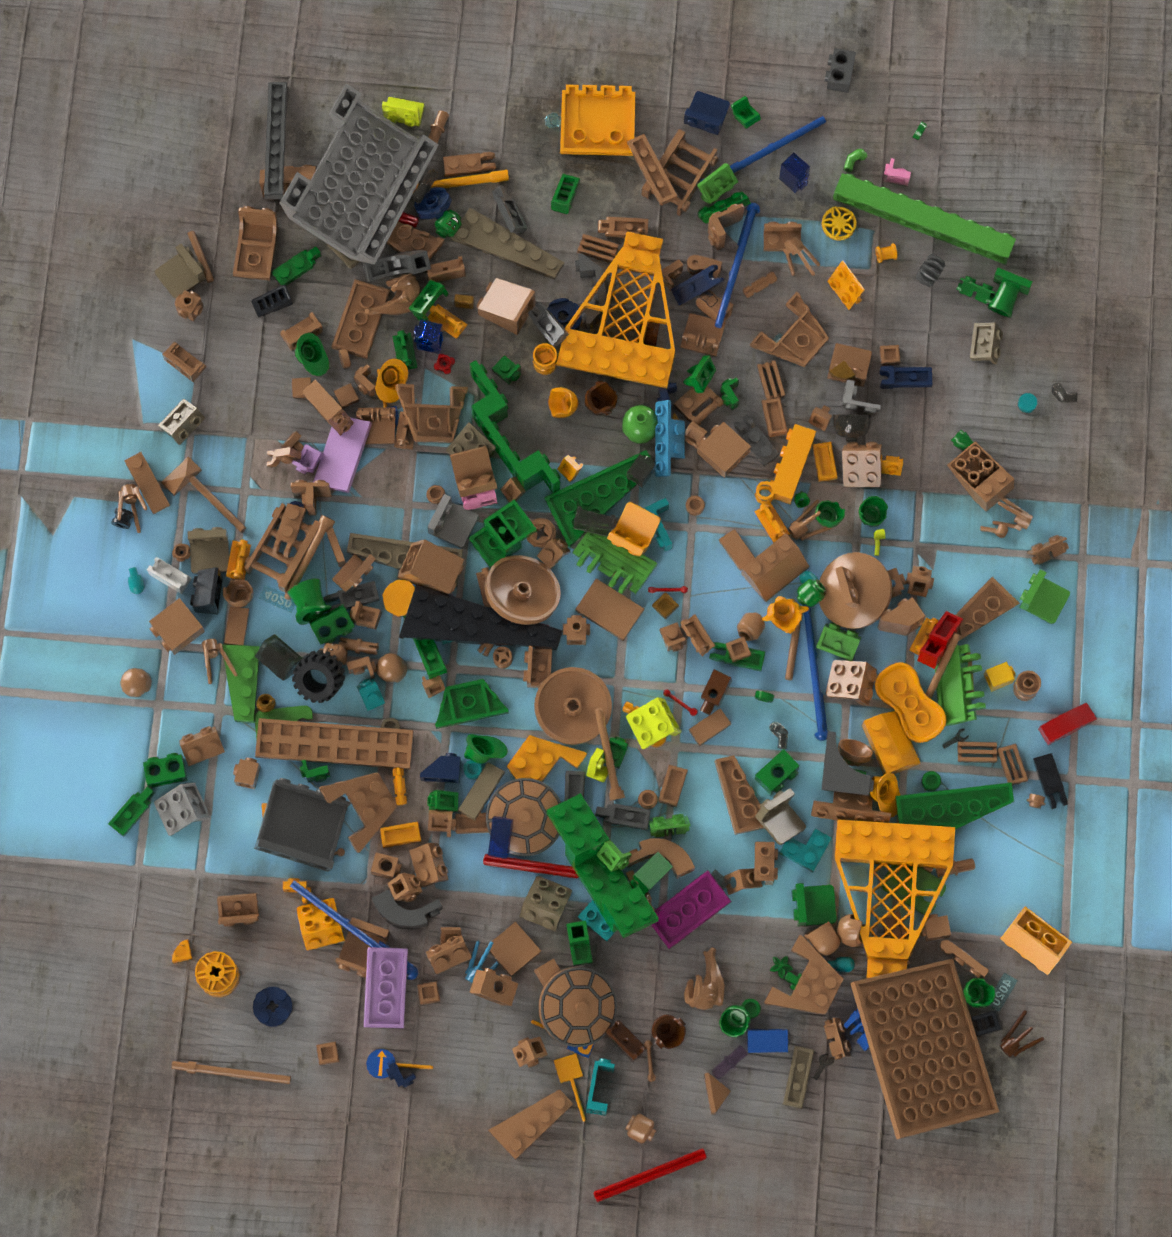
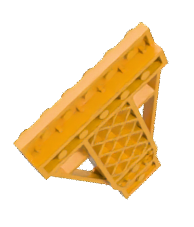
(612, 355)
(886, 846)

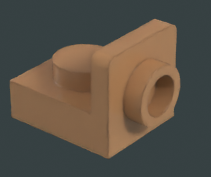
(672, 271)
(673, 637)
(360, 665)

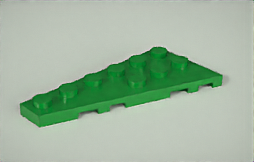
(595, 494)
(952, 806)

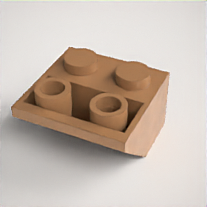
(902, 619)

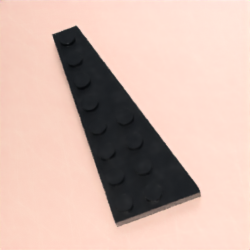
(450, 618)

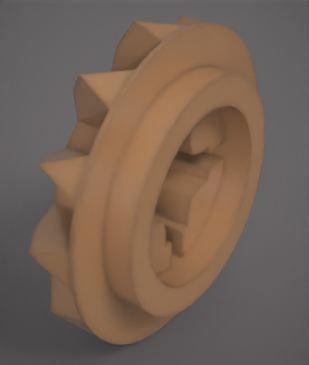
(549, 531)

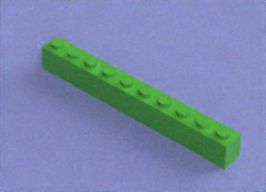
(924, 218)

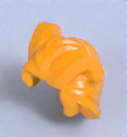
(785, 614)

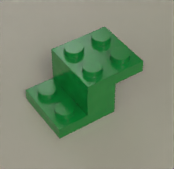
(502, 533)

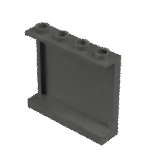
(301, 825)

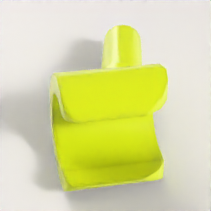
(878, 535)

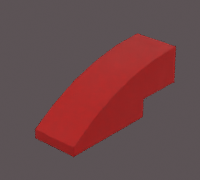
(938, 639)
(1067, 723)

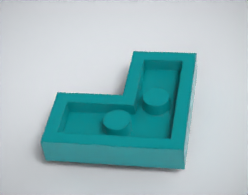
(809, 854)

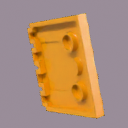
(597, 120)

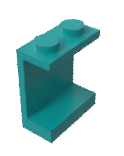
(597, 1107)

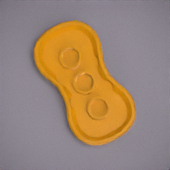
(919, 715)

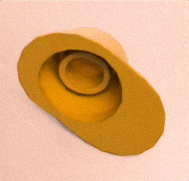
(390, 374)
(884, 792)

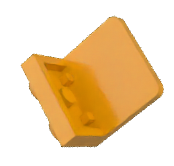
(634, 529)
(318, 927)

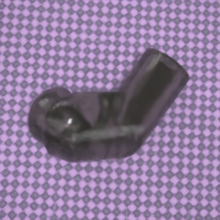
(1061, 394)
(781, 733)

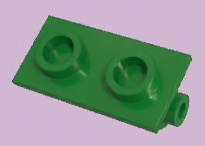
(969, 286)
(404, 349)

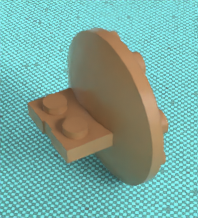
(856, 590)

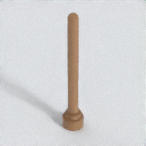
(324, 525)
(615, 791)

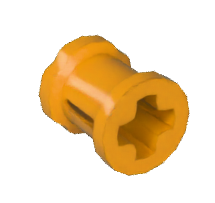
(886, 253)

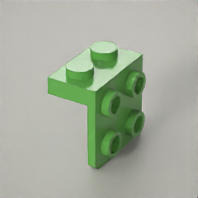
(1044, 598)

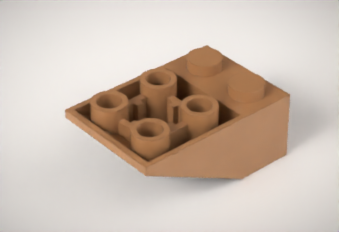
(981, 476)

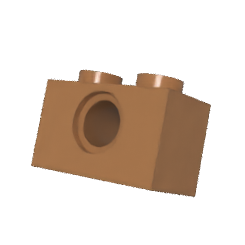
(484, 987)

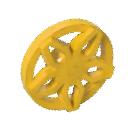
(839, 223)

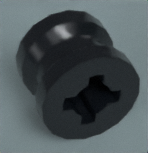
(125, 519)

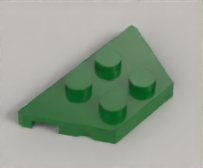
(468, 703)

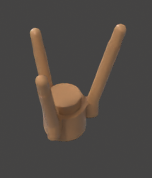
(794, 247)
(129, 494)
(1022, 517)
(798, 528)
(211, 650)

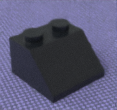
(207, 591)

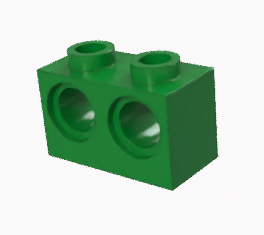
(329, 620)
(165, 776)

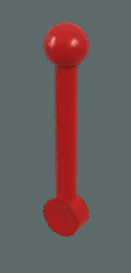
(683, 589)
(693, 711)

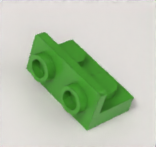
(717, 183)
(839, 641)

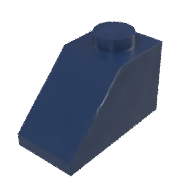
(443, 769)

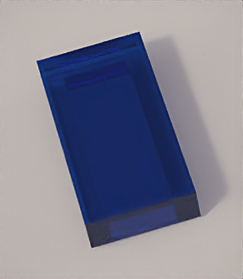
(500, 837)

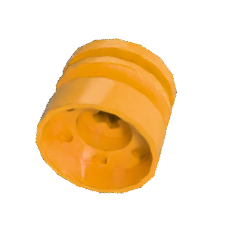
(228, 974)

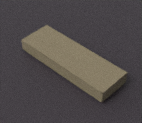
(481, 791)
(798, 1077)

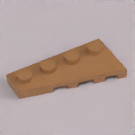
(407, 238)
(738, 795)
(527, 1126)

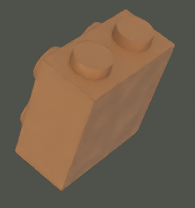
(723, 449)
(176, 627)

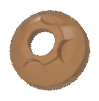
(854, 752)

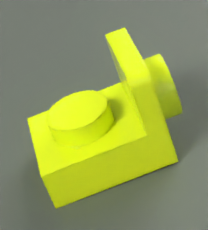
(595, 768)

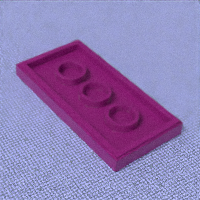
(689, 909)

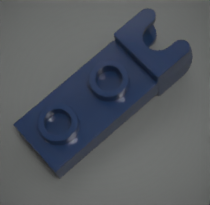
(696, 285)
(906, 377)

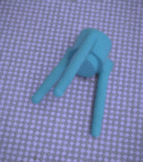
(471, 971)

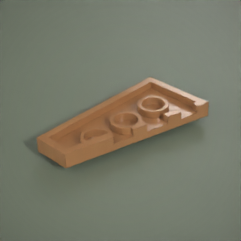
(984, 607)

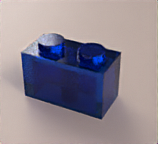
(794, 173)

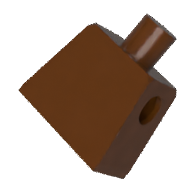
(719, 683)

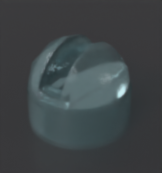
(554, 123)

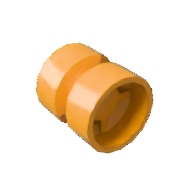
(545, 359)

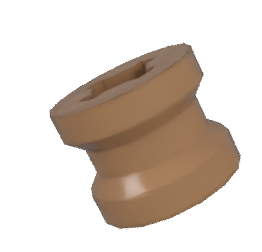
(500, 654)

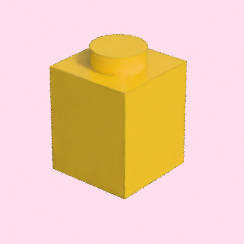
(999, 676)

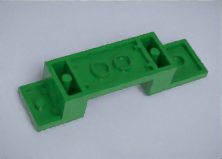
(491, 411)
(583, 837)

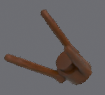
(1011, 1046)

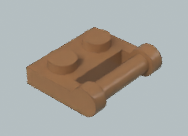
(692, 401)

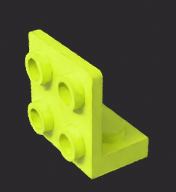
(403, 111)
(653, 722)

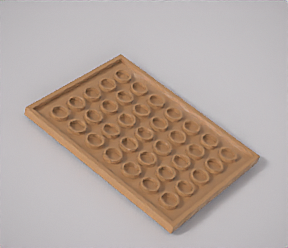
(924, 1048)

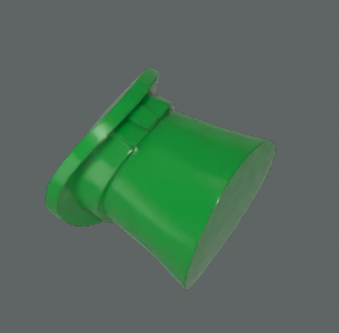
(308, 600)

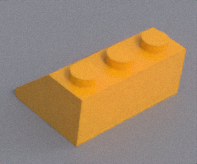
(889, 743)
(1036, 940)

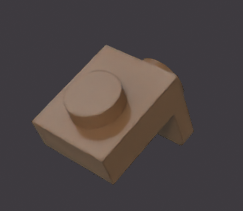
(363, 383)
(553, 552)
(365, 616)
(441, 821)

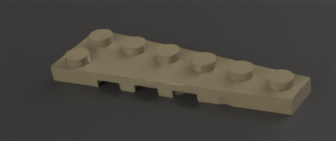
(493, 238)
(386, 550)

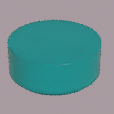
(1027, 403)
(472, 769)

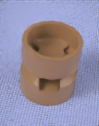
(1026, 685)

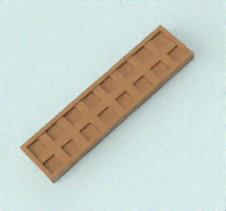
(334, 743)

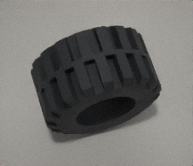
(311, 688)

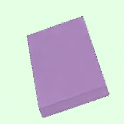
(343, 456)
(385, 987)

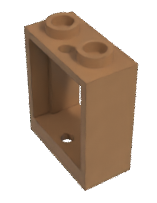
(328, 407)

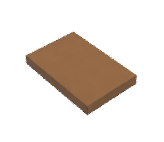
(609, 609)

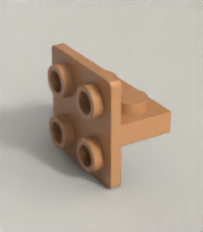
(309, 492)

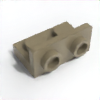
(986, 342)
(182, 421)

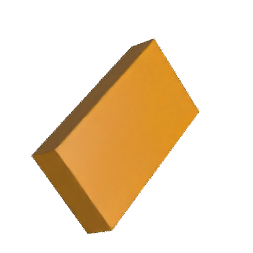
(824, 461)
(400, 834)

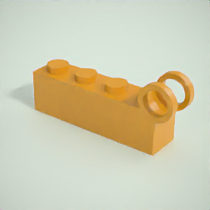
(790, 468)

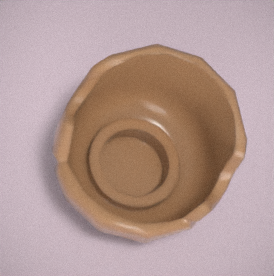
(238, 593)
(391, 668)
(135, 682)

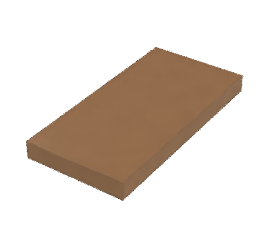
(356, 327)

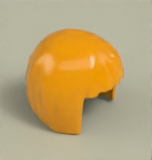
(562, 402)

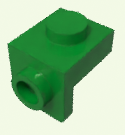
(744, 112)
(728, 395)
(317, 774)

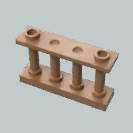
(670, 157)
(292, 563)

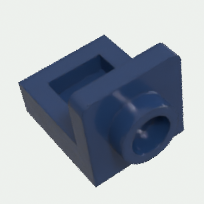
(663, 392)
(394, 1073)

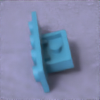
(668, 439)

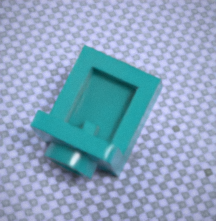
(370, 694)

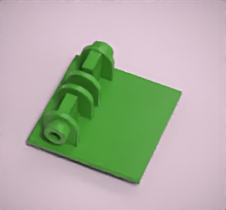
(678, 821)

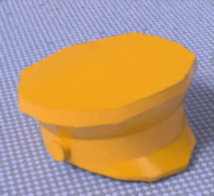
(398, 597)

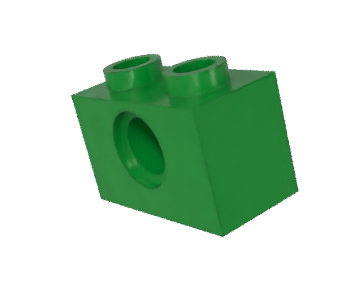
(782, 762)

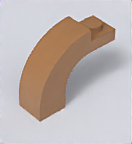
(669, 850)

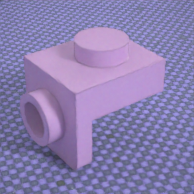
(309, 459)

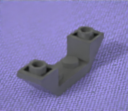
(590, 269)

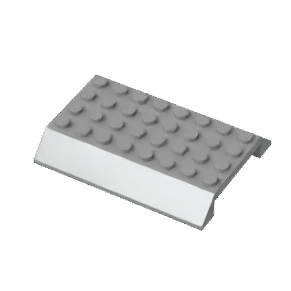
(359, 181)

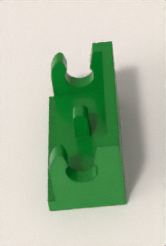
(426, 299)
(651, 873)

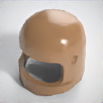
(824, 939)

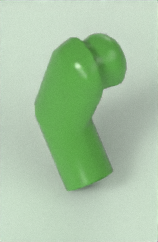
(858, 154)

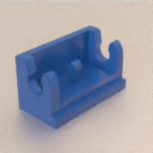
(767, 1040)

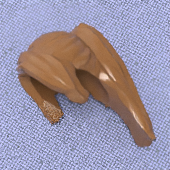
(407, 291)
(709, 992)

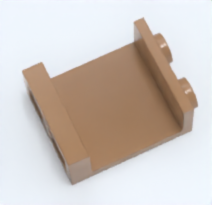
(354, 950)

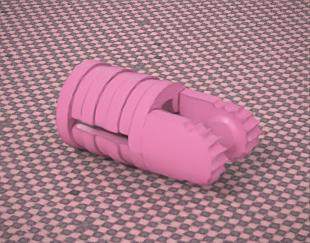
(479, 500)

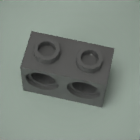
(840, 70)

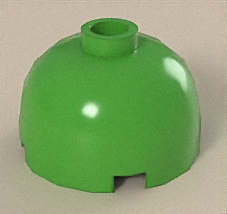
(639, 424)

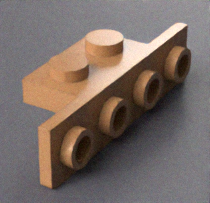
(849, 807)

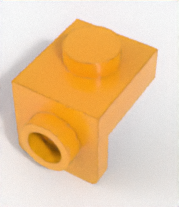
(286, 887)

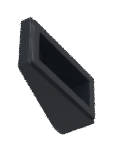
(274, 307)
(994, 1014)

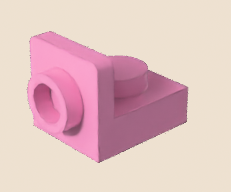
(896, 176)

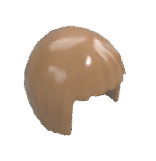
(849, 930)

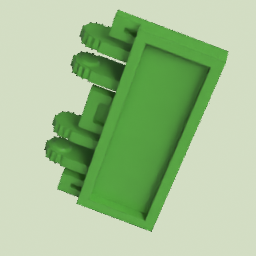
(614, 559)
(954, 685)

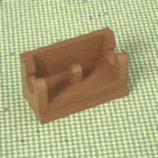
(446, 270)
(308, 325)
(183, 361)

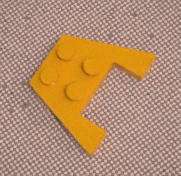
(539, 756)

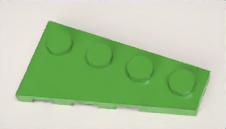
(244, 685)

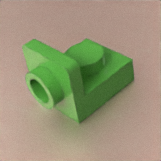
(613, 857)

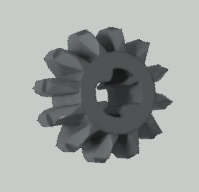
(930, 270)

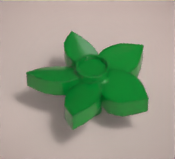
(781, 966)

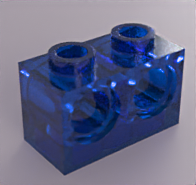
(428, 336)

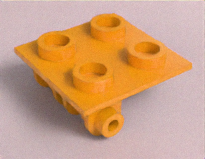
(846, 285)

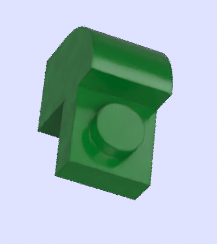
(579, 943)

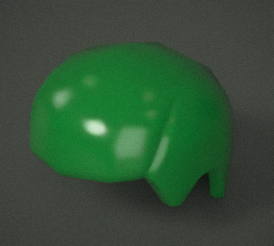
(873, 511)
(830, 515)
(979, 993)
(734, 1021)

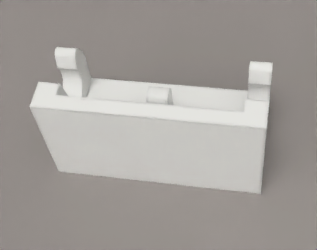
(169, 575)

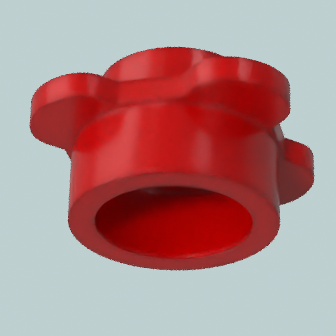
(445, 368)

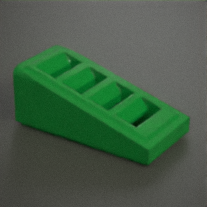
(561, 204)

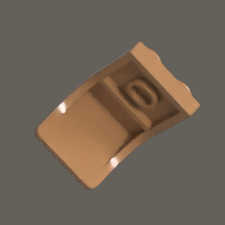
(256, 243)

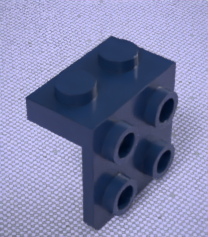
(706, 112)

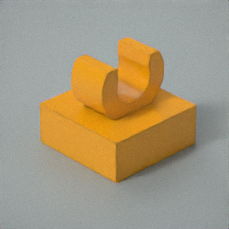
(569, 468)

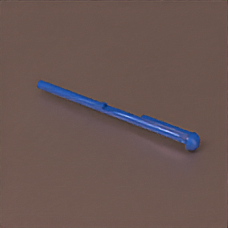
(778, 144)
(752, 210)
(821, 735)
(412, 970)

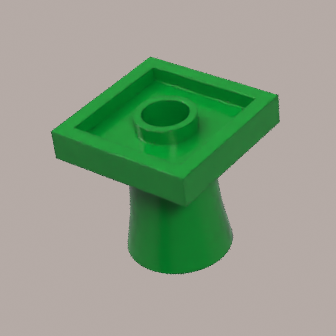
(1007, 293)

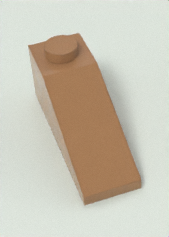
(147, 482)

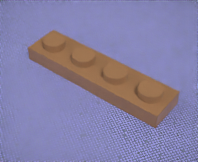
(652, 169)

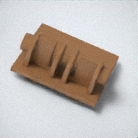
(702, 335)
(382, 422)

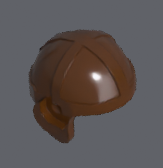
(601, 398)
(668, 1031)

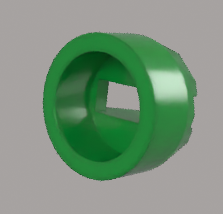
(801, 504)

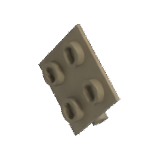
(470, 439)

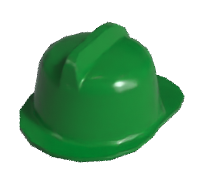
(312, 354)
(483, 748)

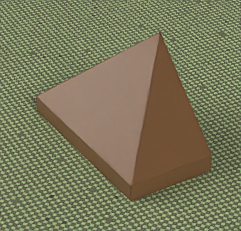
(180, 476)
(716, 1092)

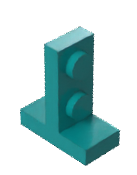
(662, 537)

